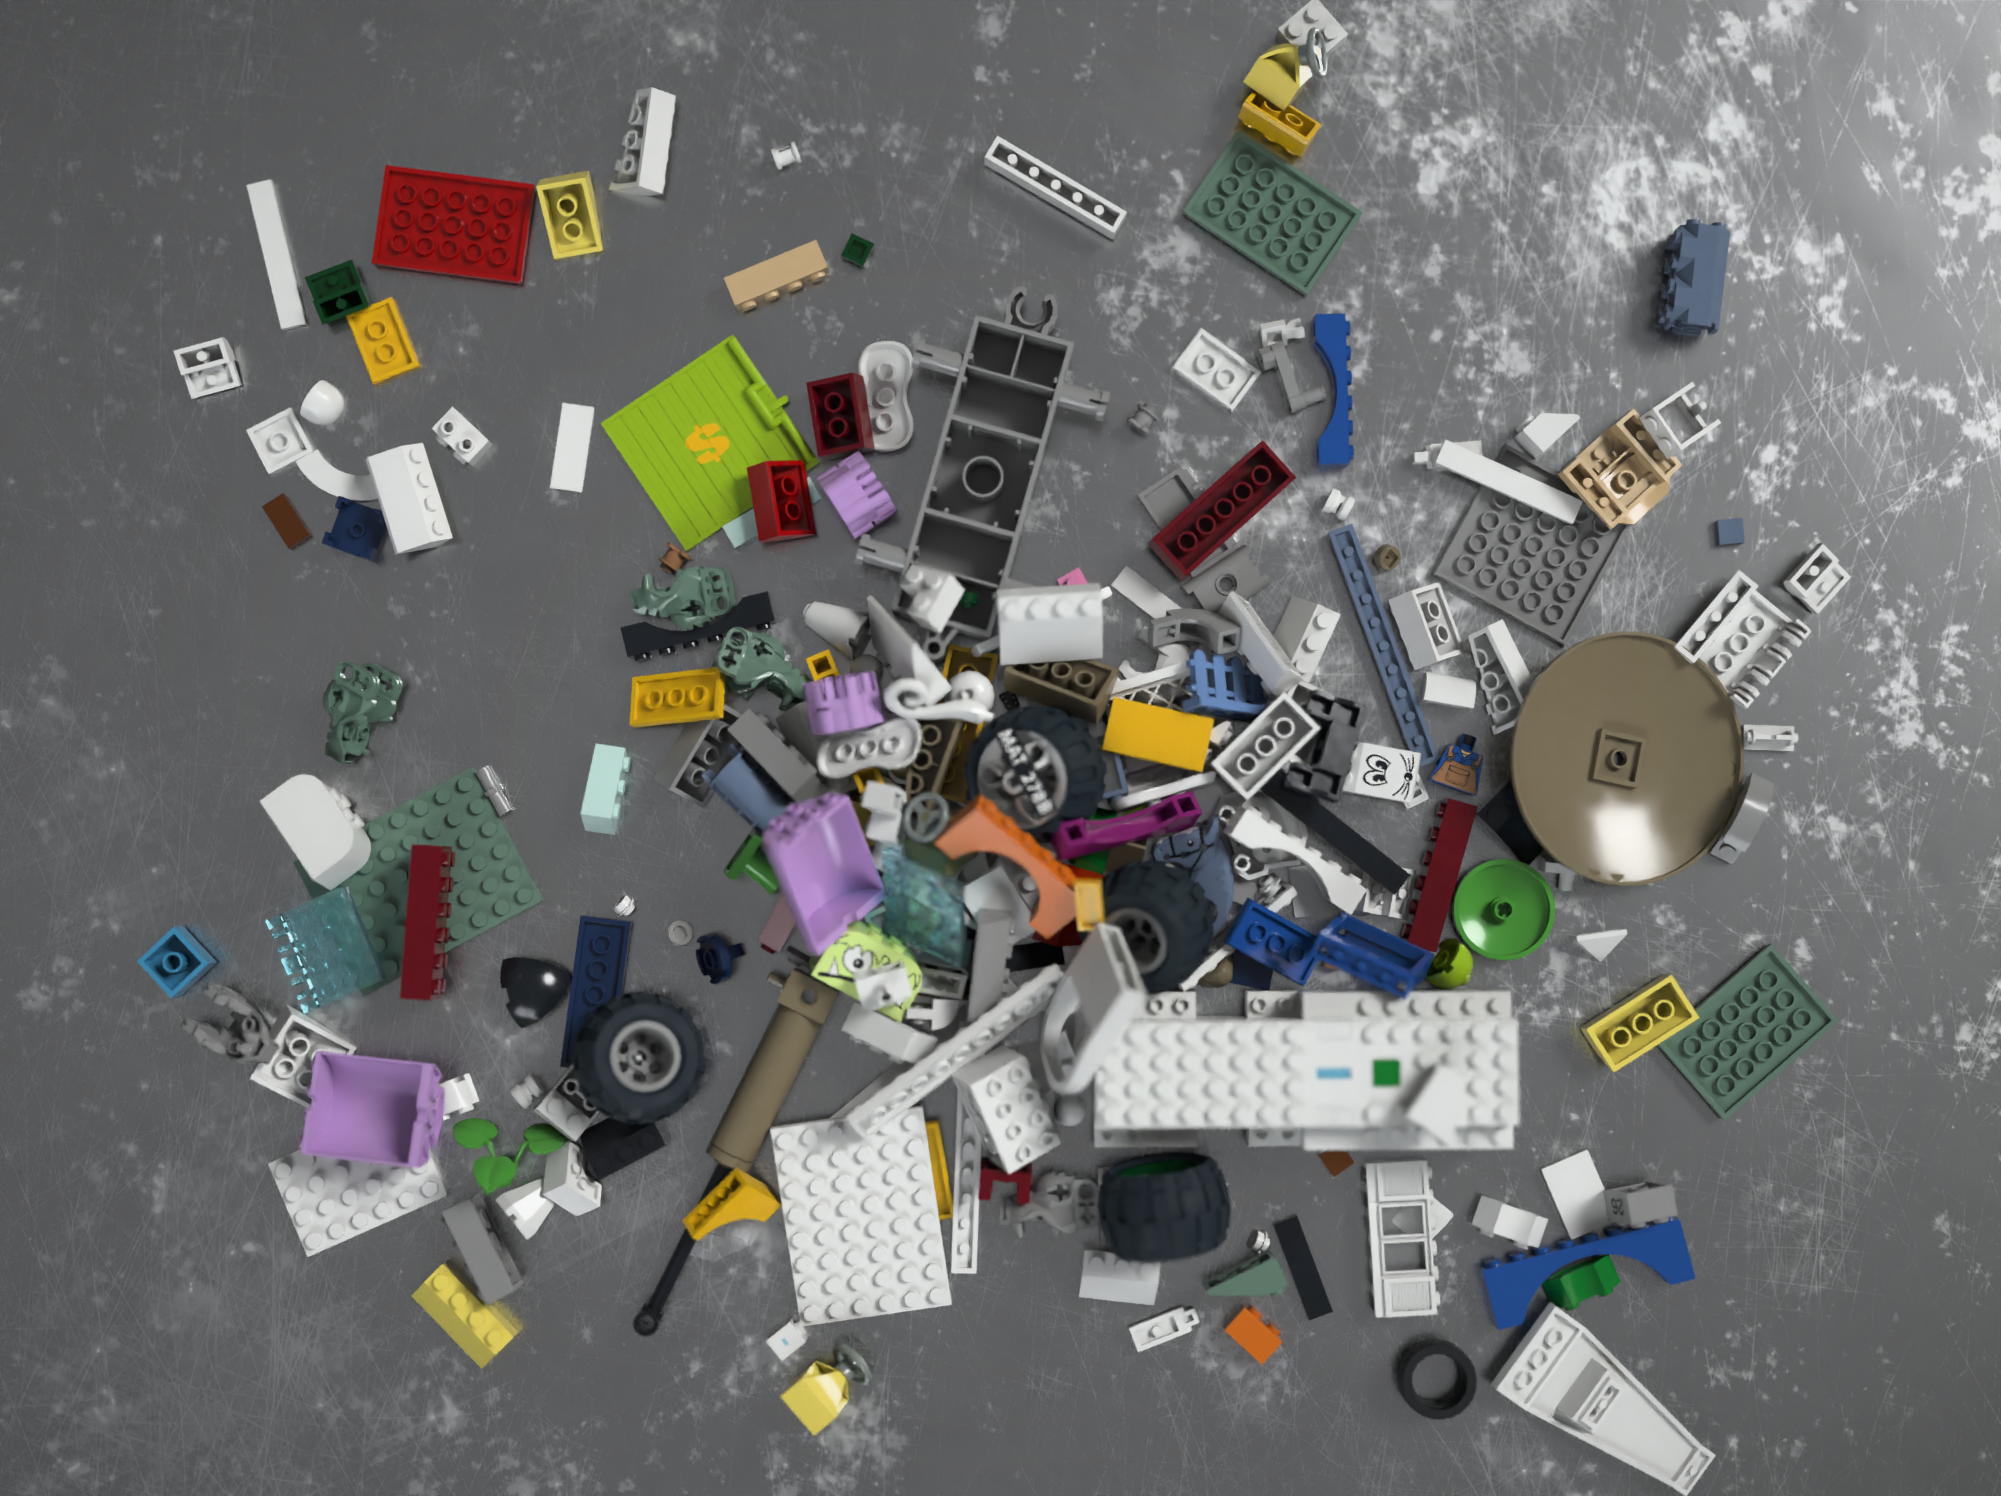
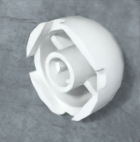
(971, 686)

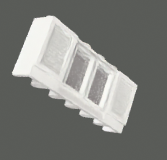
(1401, 1237)

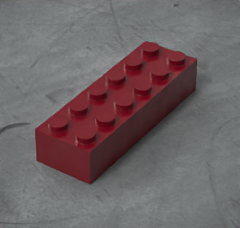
(1221, 510)
(427, 922)

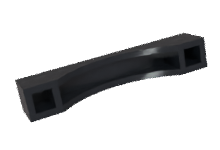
(645, 639)

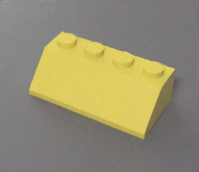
(1639, 1022)
(461, 1313)

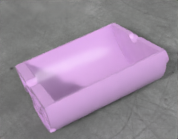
(823, 867)
(373, 1109)

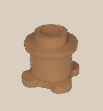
(673, 559)

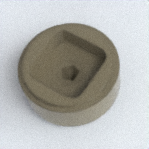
(1387, 557)

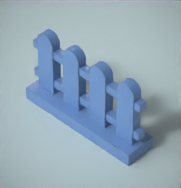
(1218, 703)

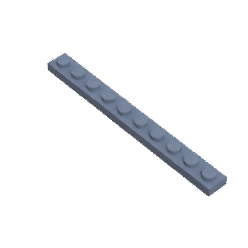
(1382, 643)

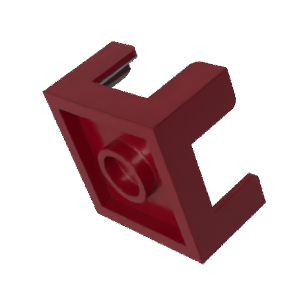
(990, 1172)

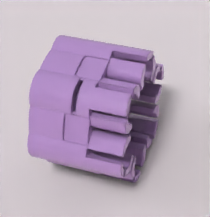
(856, 494)
(845, 707)

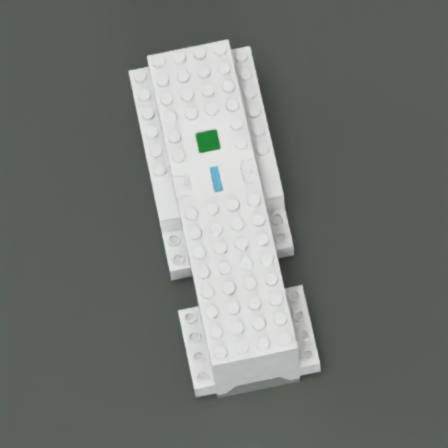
(1310, 1069)

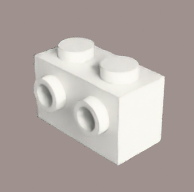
(462, 437)

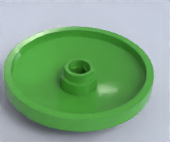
(1503, 909)

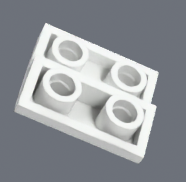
(1220, 738)

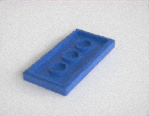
(1273, 941)

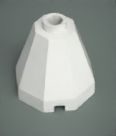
(526, 1206)

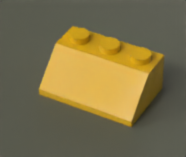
(1286, 127)

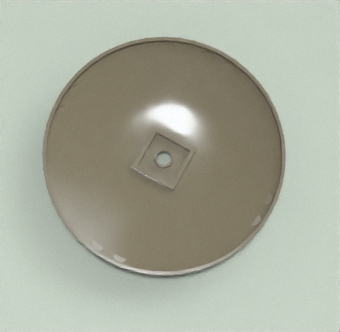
(1676, 766)

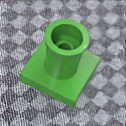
(753, 863)

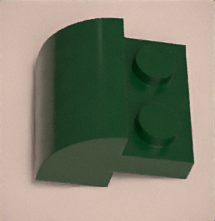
(338, 292)

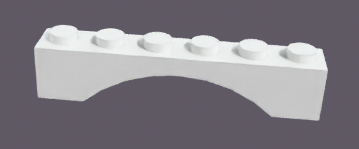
(1335, 887)

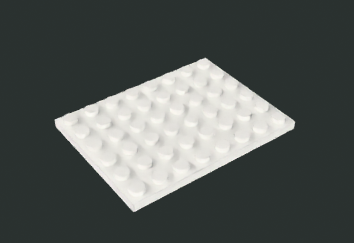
(861, 1218)

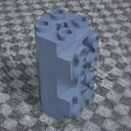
(1695, 278)

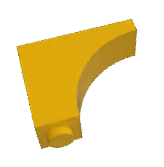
(733, 1199)

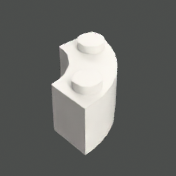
(1511, 1222)

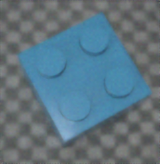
(176, 961)

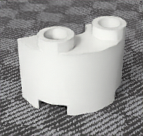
(459, 1095)

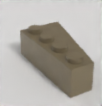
(934, 758)

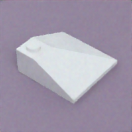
(298, 1042)

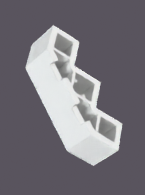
(886, 819)

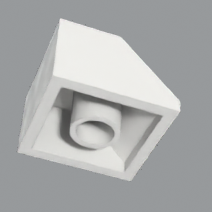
(1541, 432)

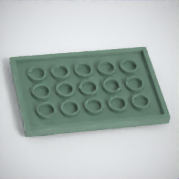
(1272, 212)
(1748, 1031)

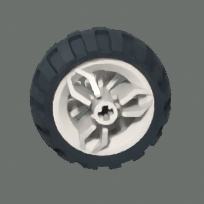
(1061, 753)

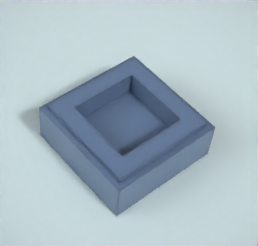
(1730, 531)

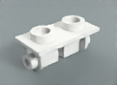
(1769, 737)

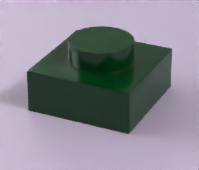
(857, 250)

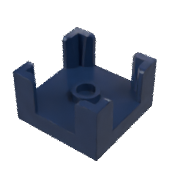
(357, 530)

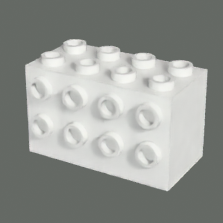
(1006, 1108)

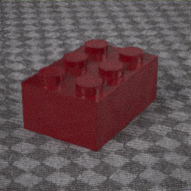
(840, 416)

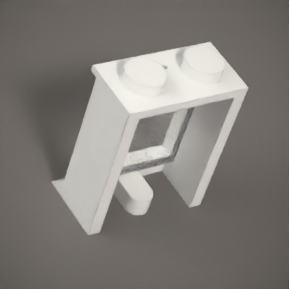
(1676, 422)

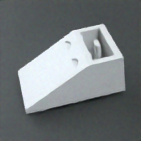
(566, 1106)

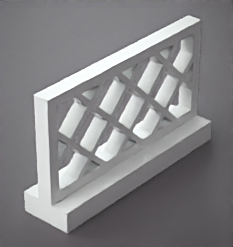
(1153, 679)

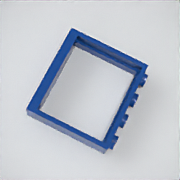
(1372, 955)

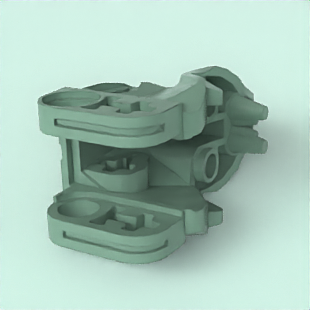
(690, 588)
(755, 672)
(356, 705)

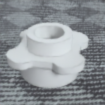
(1269, 884)

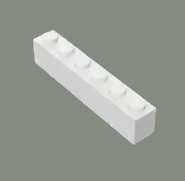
(1055, 187)

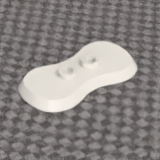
(886, 379)
(884, 746)
(1155, 795)

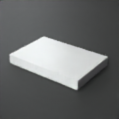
(1216, 370)
(997, 891)
(1577, 1193)

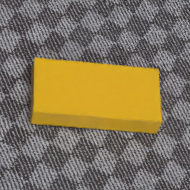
(1088, 903)

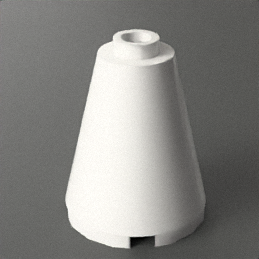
(839, 626)

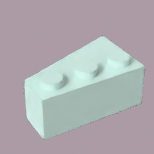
(604, 789)

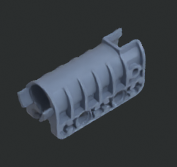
(749, 790)

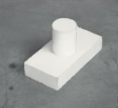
(1566, 876)

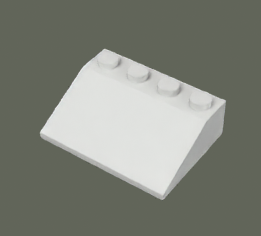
(1050, 623)
(903, 654)

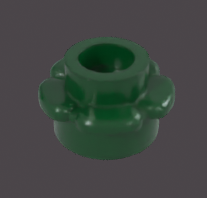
(968, 599)

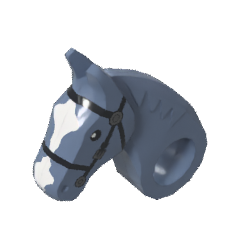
(1206, 856)

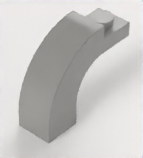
(1195, 625)
(1746, 819)

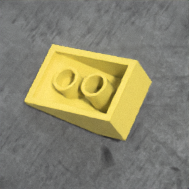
(570, 214)

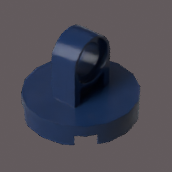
(715, 958)

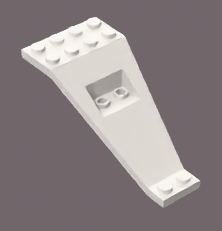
(1586, 1391)

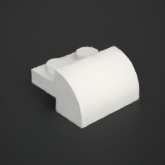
(208, 367)
(1817, 578)
(939, 1012)

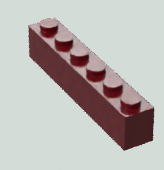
(1440, 874)

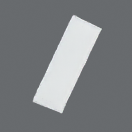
(572, 447)

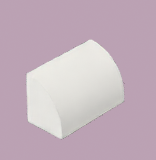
(1448, 691)

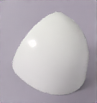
(322, 404)

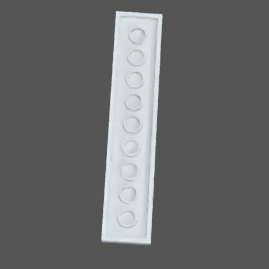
(958, 1052)

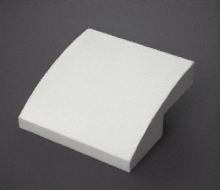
(1382, 902)

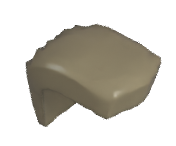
(1220, 976)

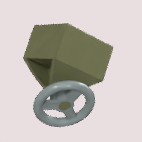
(920, 841)

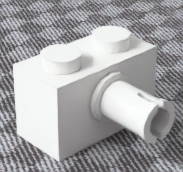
(883, 985)

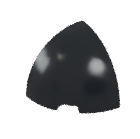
(532, 988)

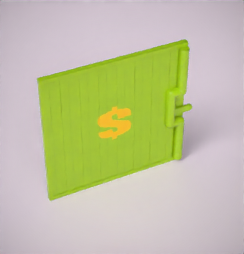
(698, 437)

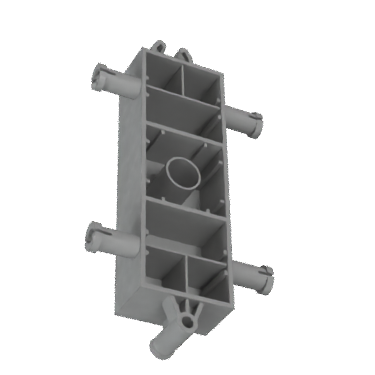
(986, 462)

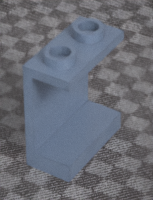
(1116, 794)

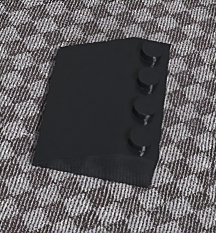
(1505, 822)

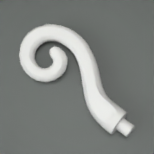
(961, 709)

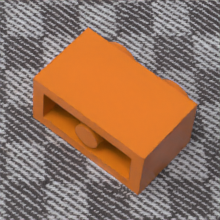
(1252, 1333)

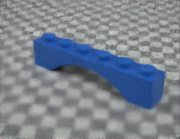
(1330, 340)

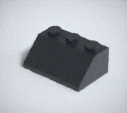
(616, 1144)

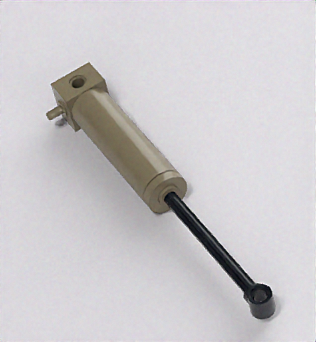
(754, 1104)

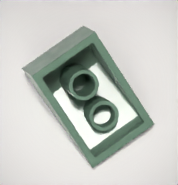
(1252, 1278)

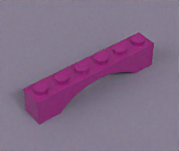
(1089, 836)

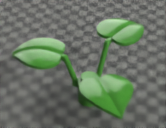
(497, 1171)

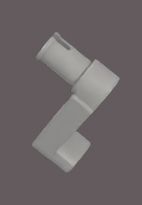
(1276, 357)

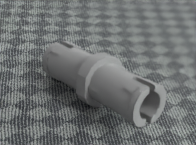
(493, 791)

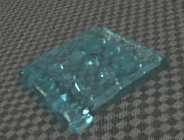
(923, 907)
(328, 947)

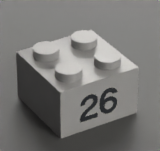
(1640, 1203)

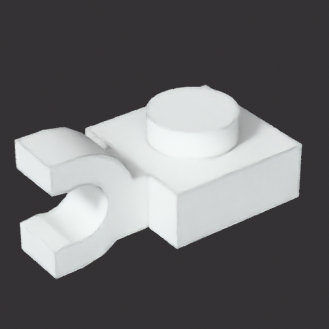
(1279, 332)

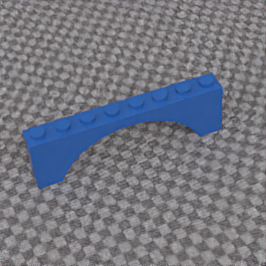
(1514, 1281)

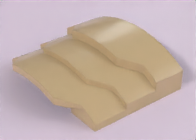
(1621, 472)

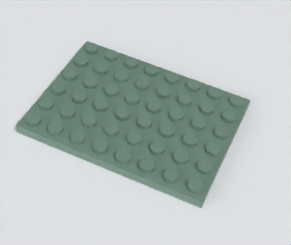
(487, 872)

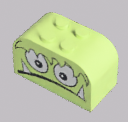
(864, 949)

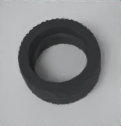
(1458, 1401)

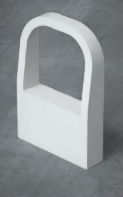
(1109, 995)

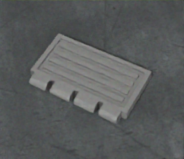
(1170, 498)

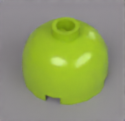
(1451, 965)

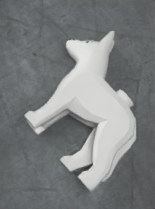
(1168, 655)

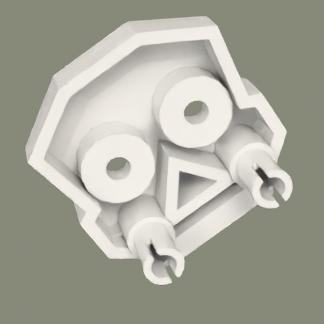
(1254, 862)

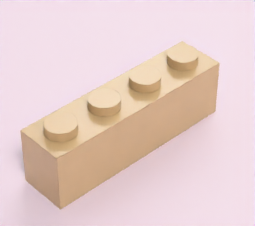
(777, 275)

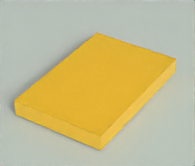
(383, 341)

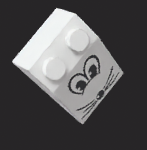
(1383, 773)

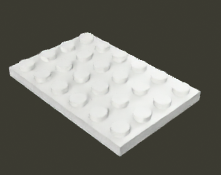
(346, 1197)

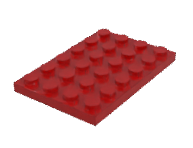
(453, 224)

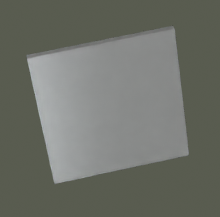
(1528, 560)

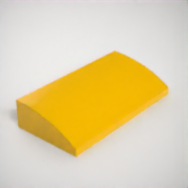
(1157, 734)

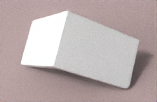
(567, 1182)

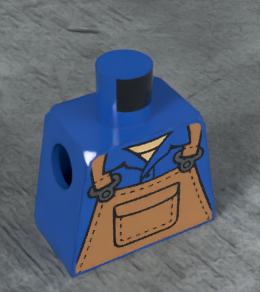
(1458, 767)

